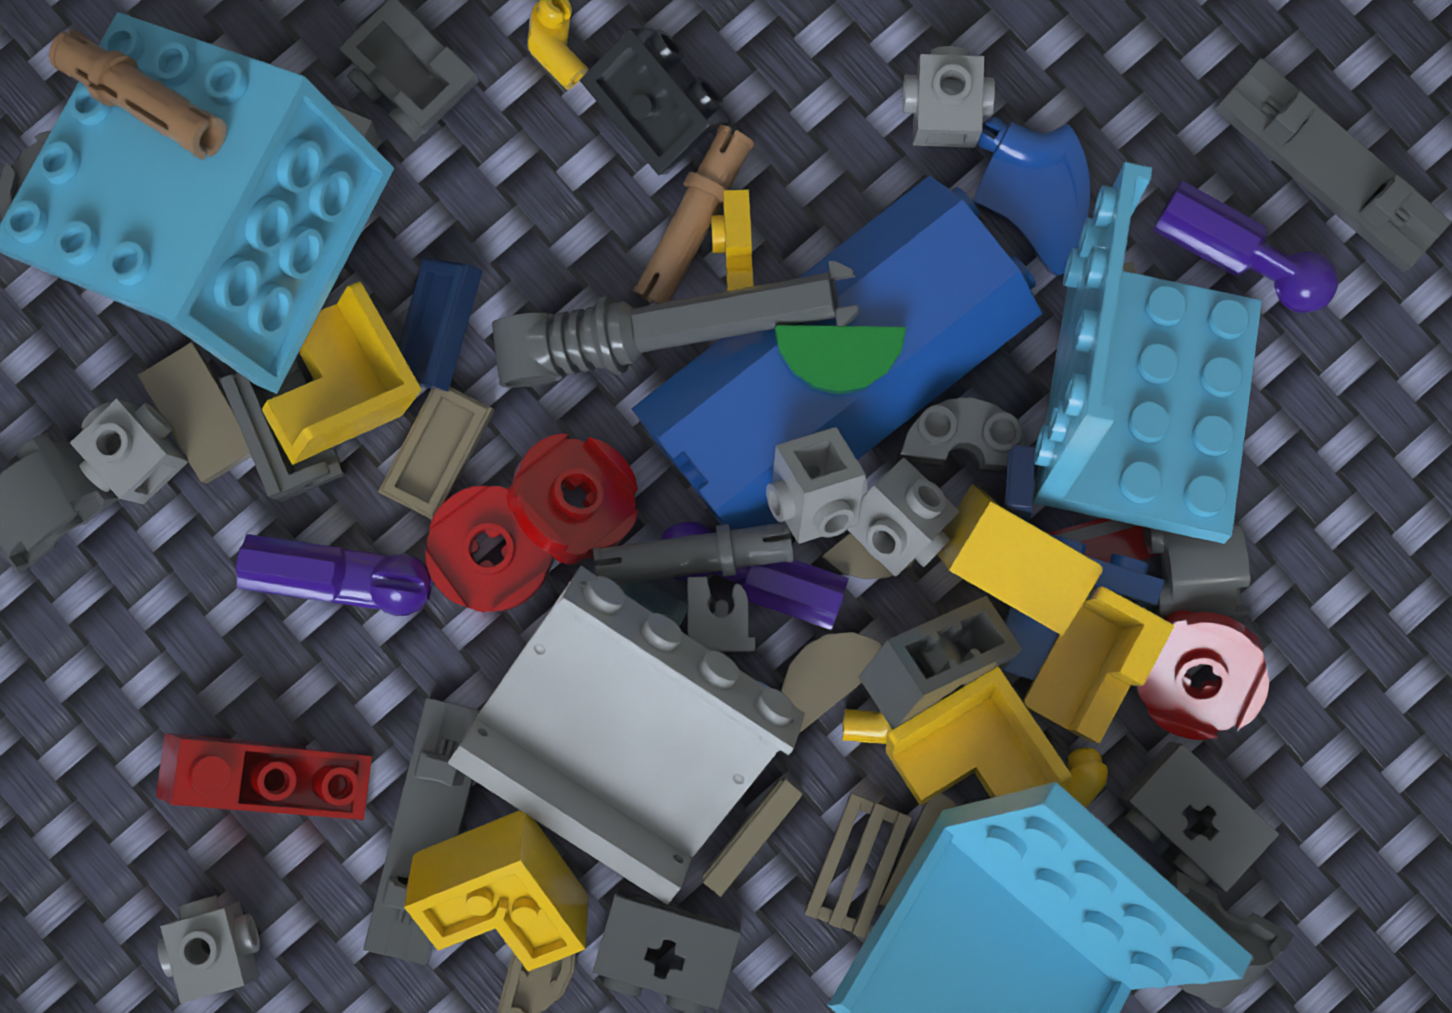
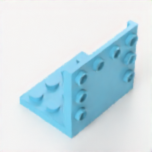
(214, 245)
(1145, 387)
(1031, 913)

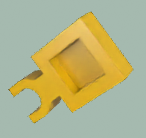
(733, 237)

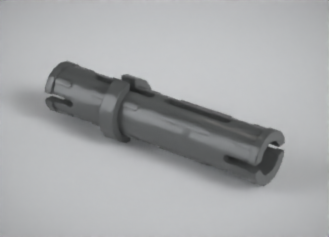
(695, 554)

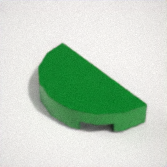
(839, 357)

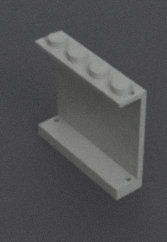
(625, 734)

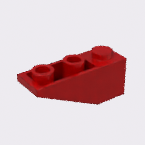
(262, 777)

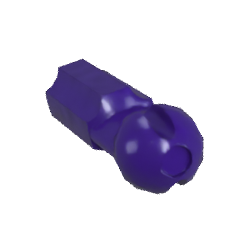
(1238, 244)
(333, 574)
(781, 586)

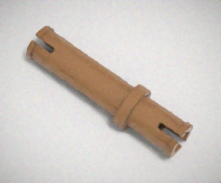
(117, 81)
(693, 215)

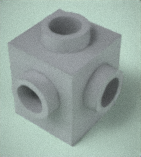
(948, 98)
(128, 450)
(816, 486)
(903, 518)
(206, 969)

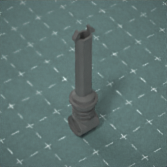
(613, 334)

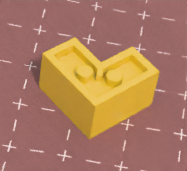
(355, 384)
(1017, 561)
(1096, 663)
(976, 732)
(504, 881)

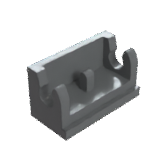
(277, 473)
(718, 631)

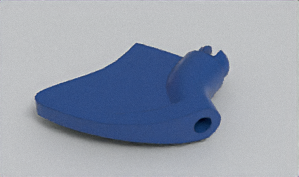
(1037, 187)

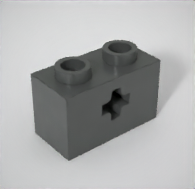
(937, 660)
(1231, 831)
(644, 923)

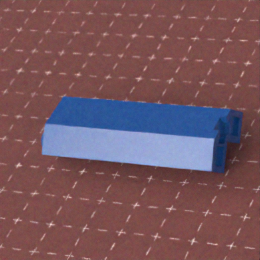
(916, 268)

